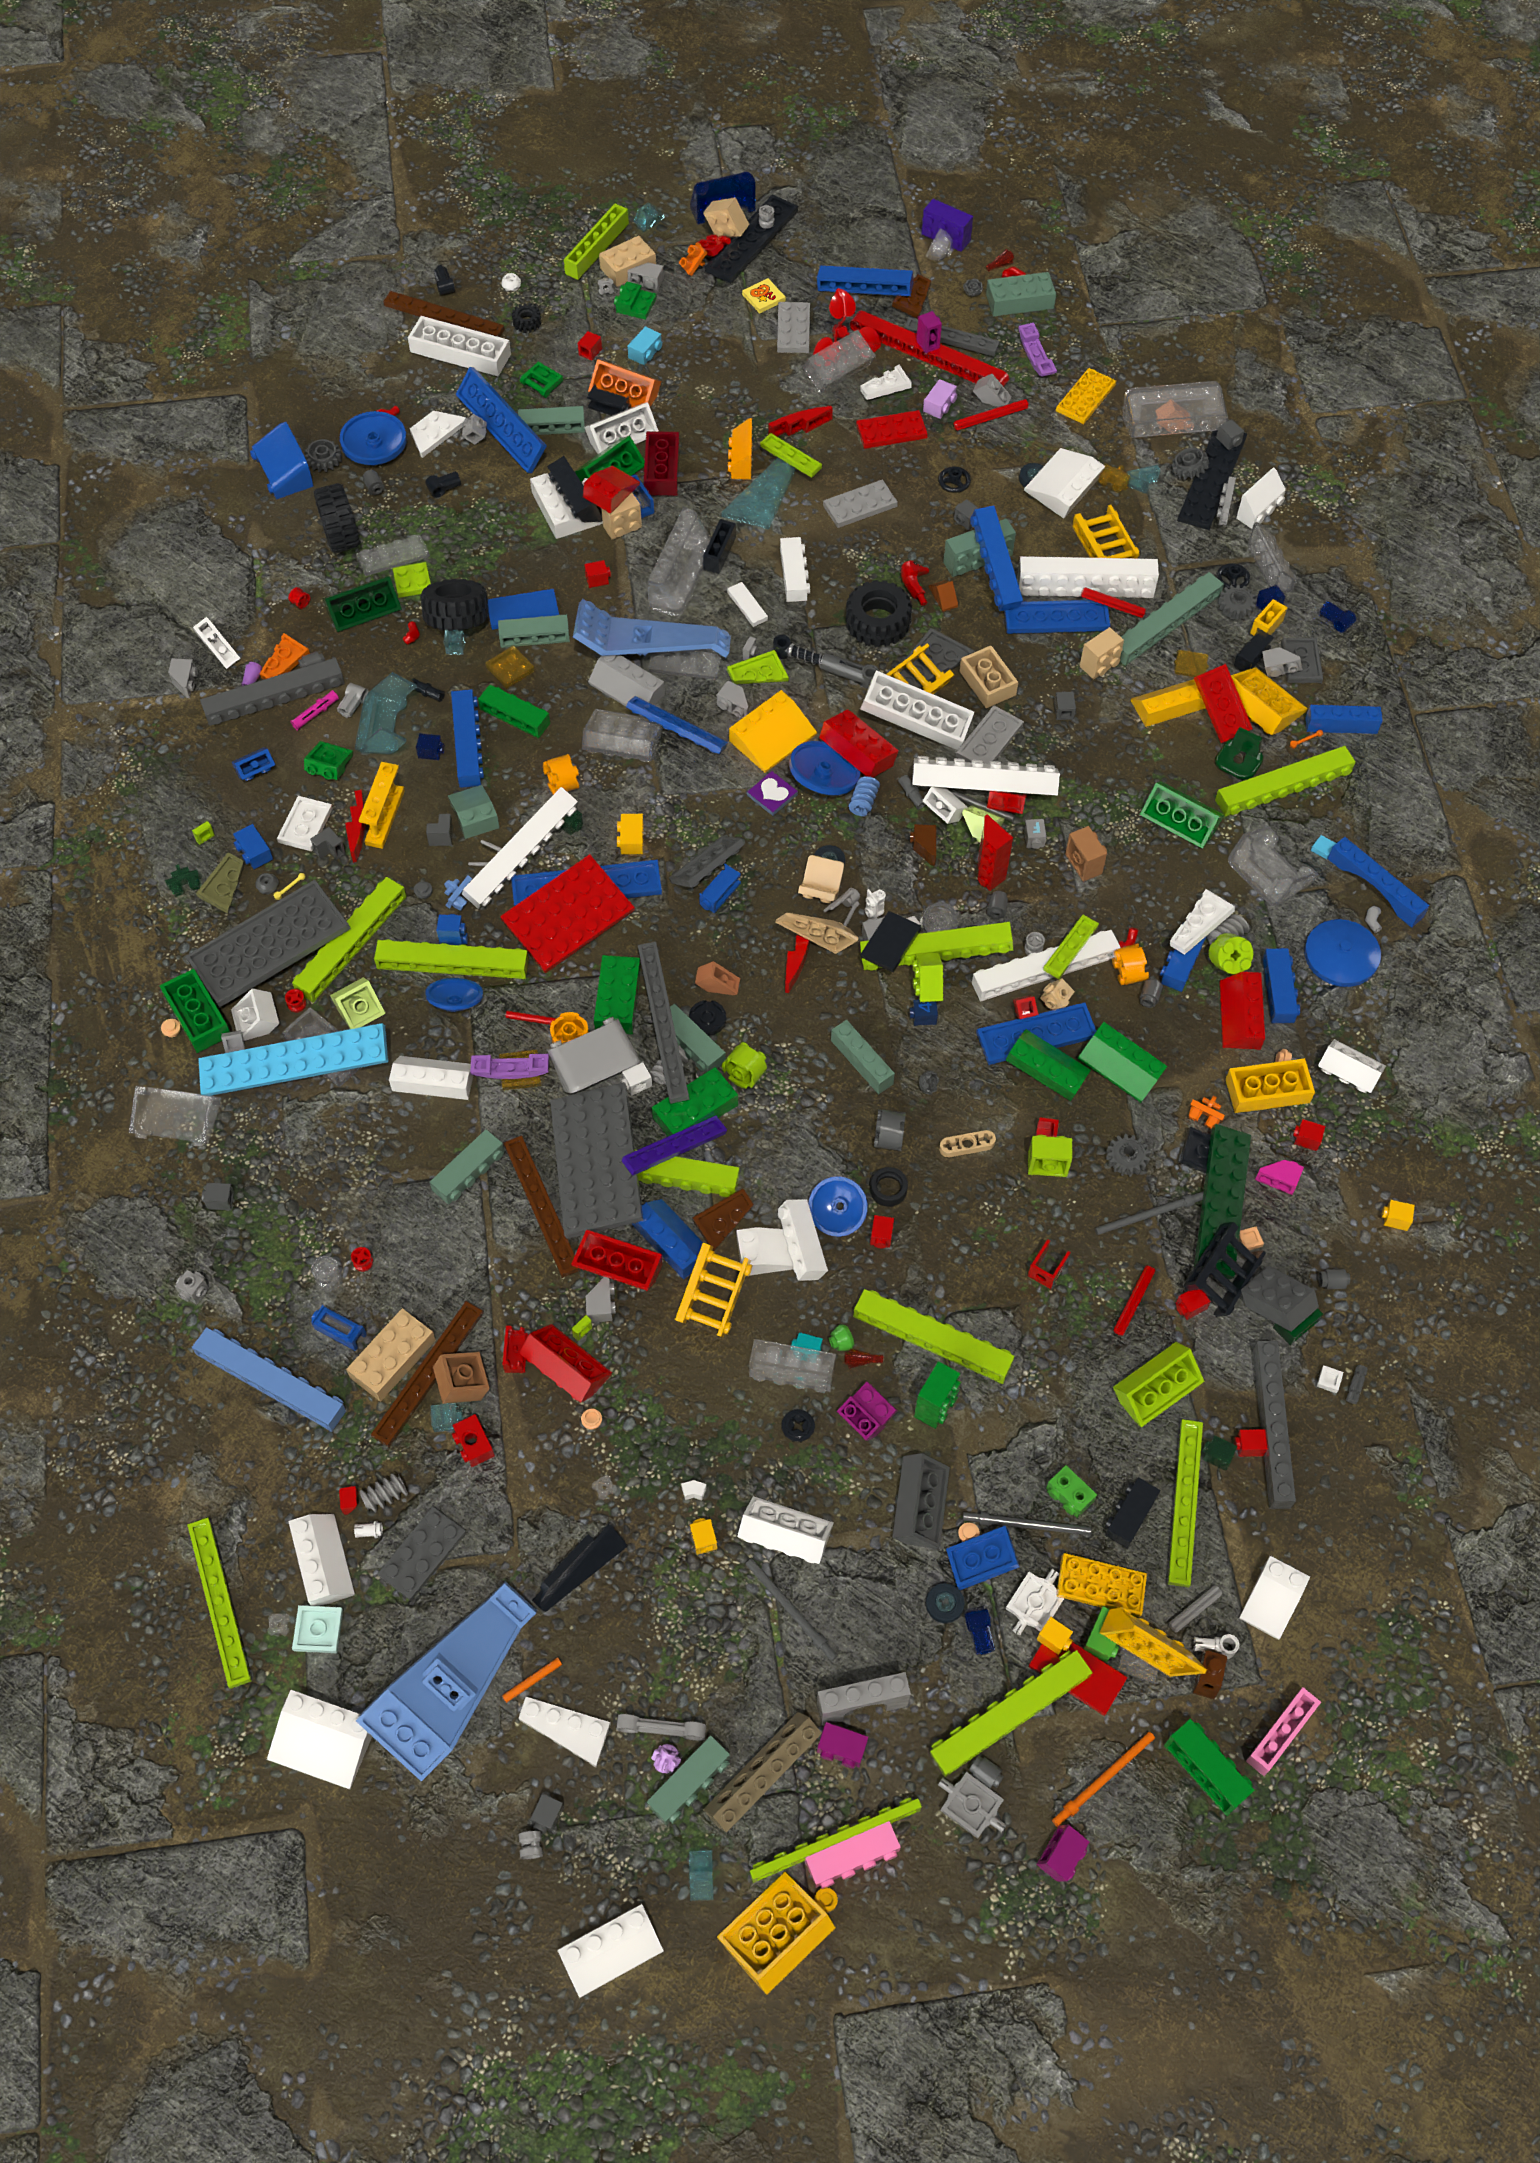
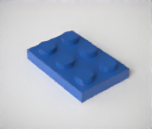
(982, 1557)

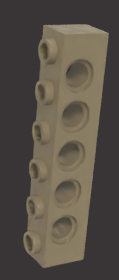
(762, 1771)

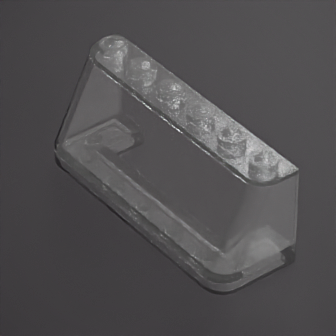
(1174, 409)
(679, 565)

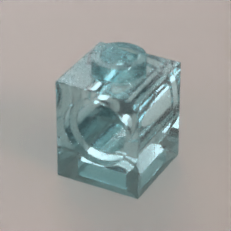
(454, 642)
(444, 1416)

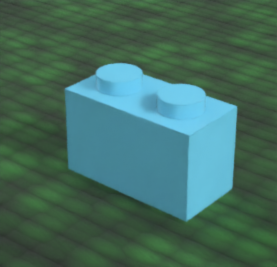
(644, 345)

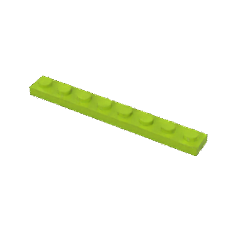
(1185, 1503)
(219, 1603)
(784, 1861)

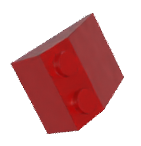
(609, 488)

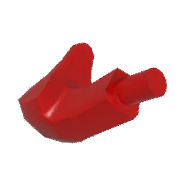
(909, 572)

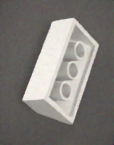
(628, 422)
(431, 1077)
(785, 1530)
(321, 1559)
(610, 1950)

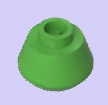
(841, 1338)

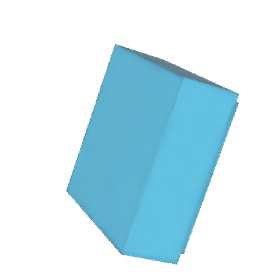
(1323, 846)

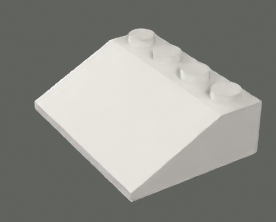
(1064, 480)
(555, 508)
(319, 1740)

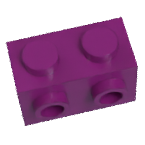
(929, 332)
(842, 1745)
(1063, 1853)

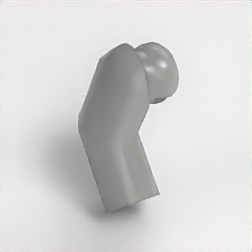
(1371, 918)

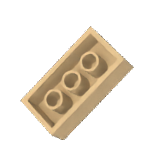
(391, 1355)

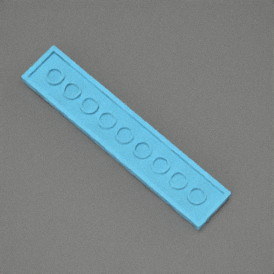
(293, 1060)

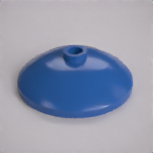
(454, 994)
(824, 1208)

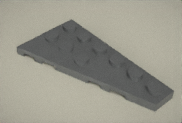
(942, 651)

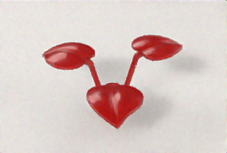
(841, 306)

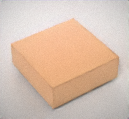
(1251, 1238)

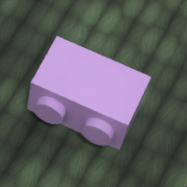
(940, 399)

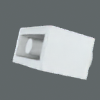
(944, 804)

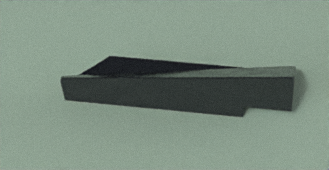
(579, 1566)

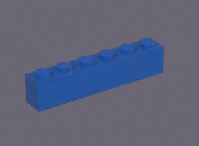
(865, 280)
(996, 558)
(466, 740)

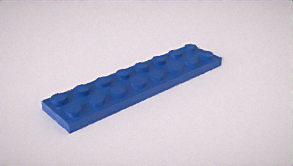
(501, 420)
(631, 878)

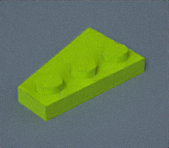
(758, 669)

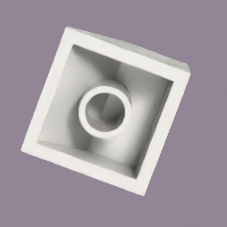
(255, 1014)

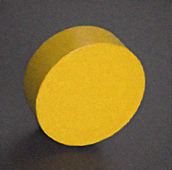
(826, 1899)

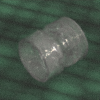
(326, 1273)

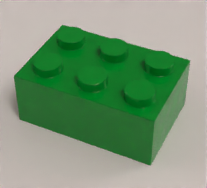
(938, 1395)

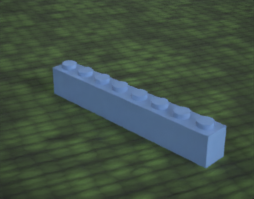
(269, 1379)

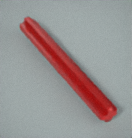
(990, 414)

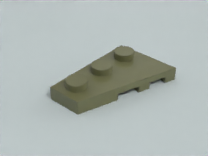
(222, 883)

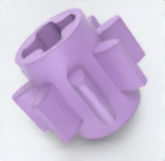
(666, 1758)

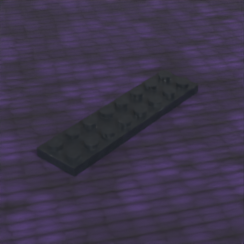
(745, 248)
(1207, 489)

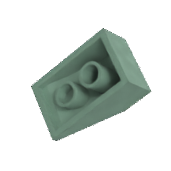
(474, 811)

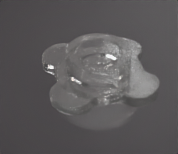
(604, 1481)
(274, 1619)

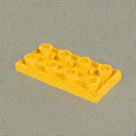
(1086, 396)
(1101, 1584)

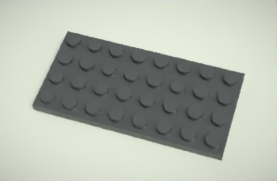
(267, 943)
(590, 1141)

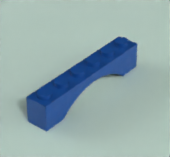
(1404, 902)

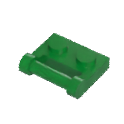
(545, 376)

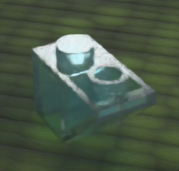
(648, 216)

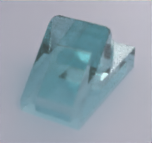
(1142, 477)
(701, 1875)

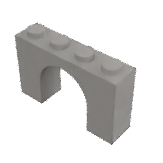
(887, 1690)

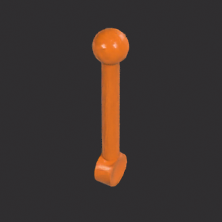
(1293, 744)

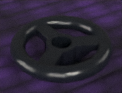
(954, 477)
(1233, 573)

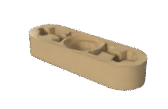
(983, 1146)

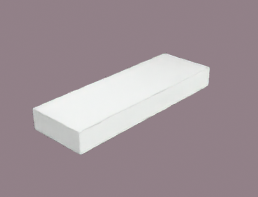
(747, 604)

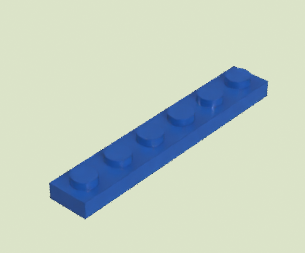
(677, 725)

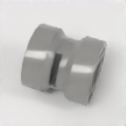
(766, 217)
(1034, 943)
(530, 1845)

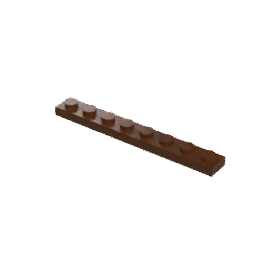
(440, 313)
(541, 1205)
(424, 1376)

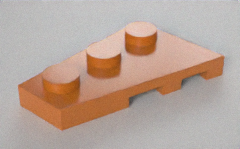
(284, 657)

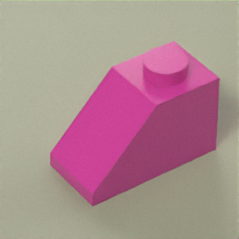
(1281, 1175)

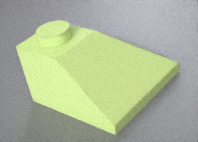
(975, 819)

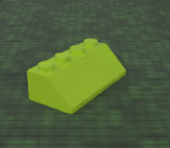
(1159, 1383)

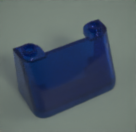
(738, 186)

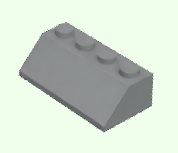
(624, 680)

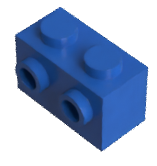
(253, 763)
(252, 846)
(451, 930)

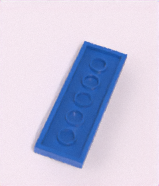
(1057, 617)
(1056, 1027)

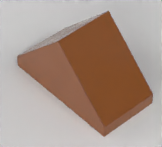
(944, 594)

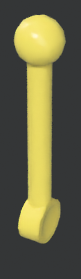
(278, 895)

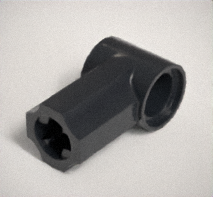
(444, 282)
(438, 485)

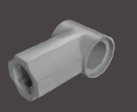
(353, 697)

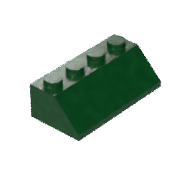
(362, 603)

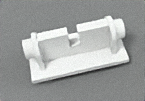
(875, 903)

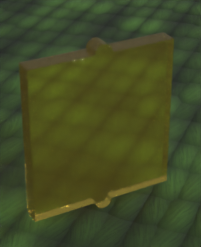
(1191, 663)

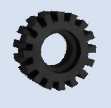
(526, 324)

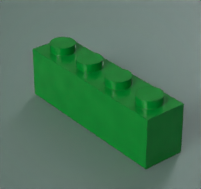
(514, 711)

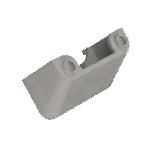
(593, 1056)

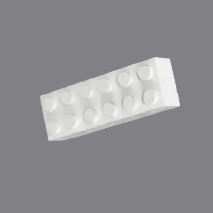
(459, 345)
(917, 710)

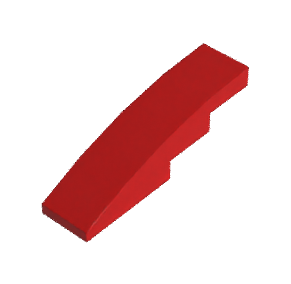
(802, 420)
(355, 829)
(796, 961)

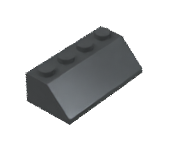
(921, 1501)

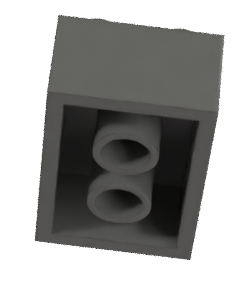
(1280, 1298)

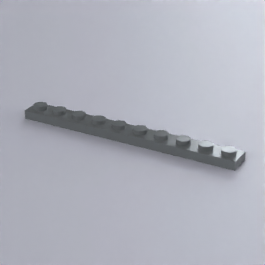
(663, 1023)

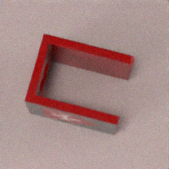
(1049, 1279)

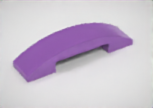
(1035, 351)
(509, 1068)

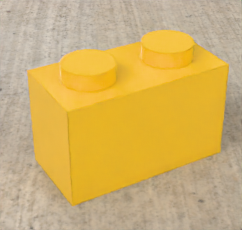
(1269, 618)
(631, 834)

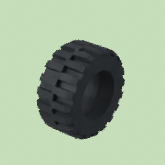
(336, 517)
(878, 596)
(454, 604)

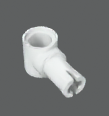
(1216, 1645)

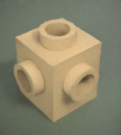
(1057, 994)

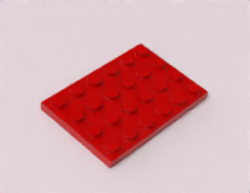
(567, 913)

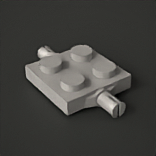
(1225, 501)
(972, 1805)

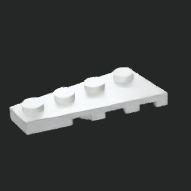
(1204, 918)
(568, 1728)

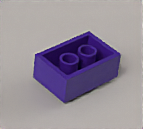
(955, 222)

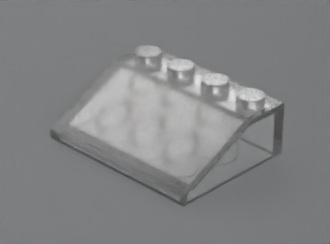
(621, 735)

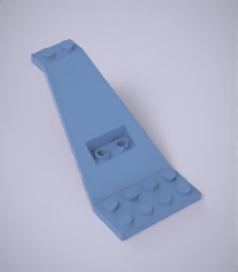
(634, 636)
(419, 1715)

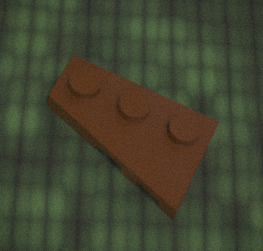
(913, 304)
(722, 1218)

